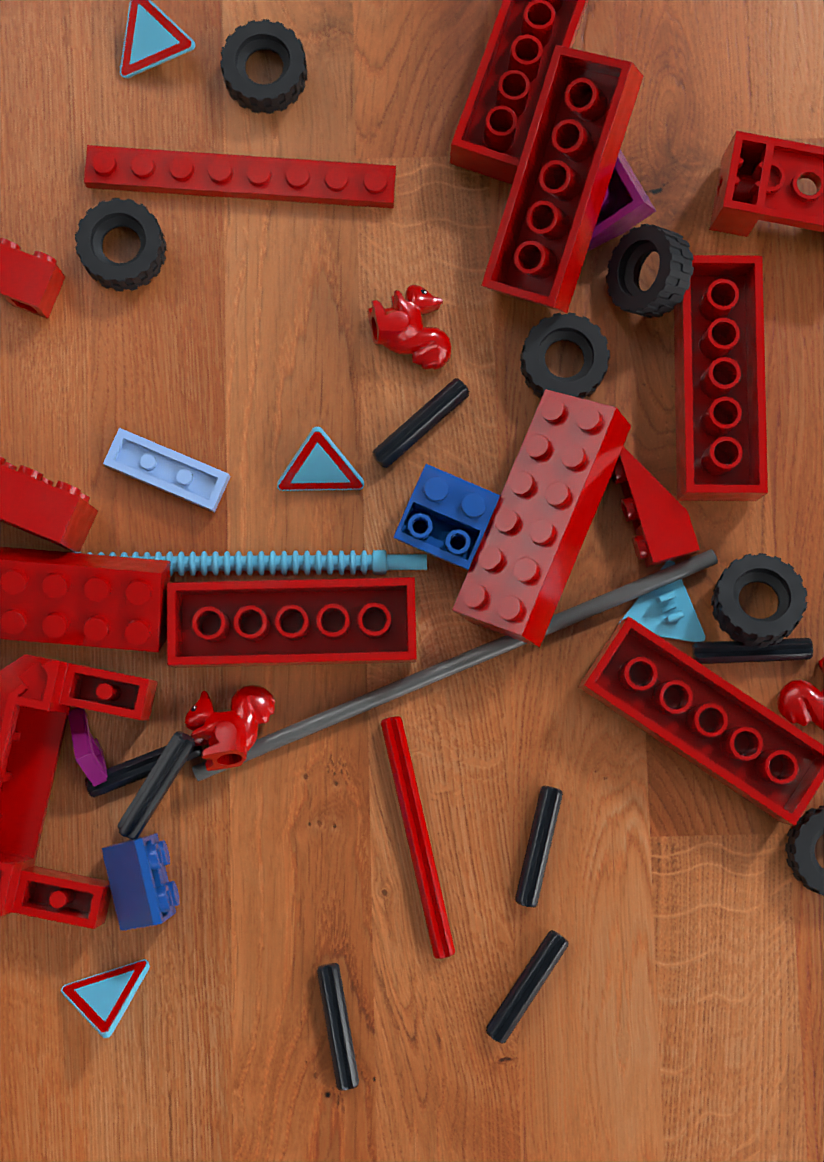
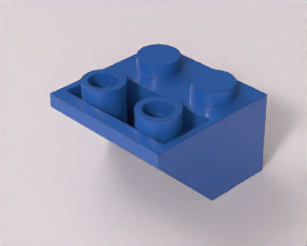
(446, 516)
(140, 882)

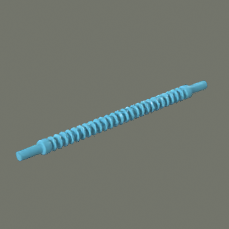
(378, 562)

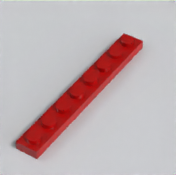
(240, 176)

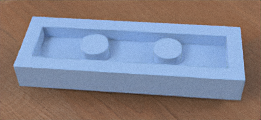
(166, 470)

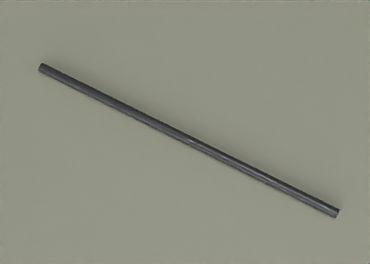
(468, 659)

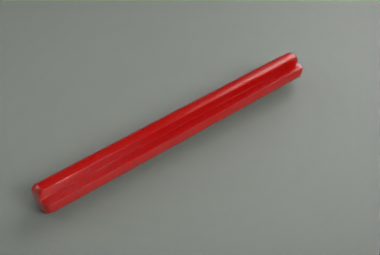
(417, 837)

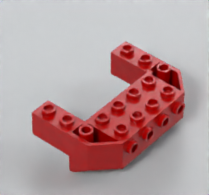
(32, 726)

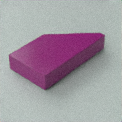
(86, 748)

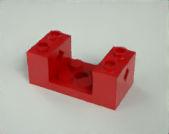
(761, 184)

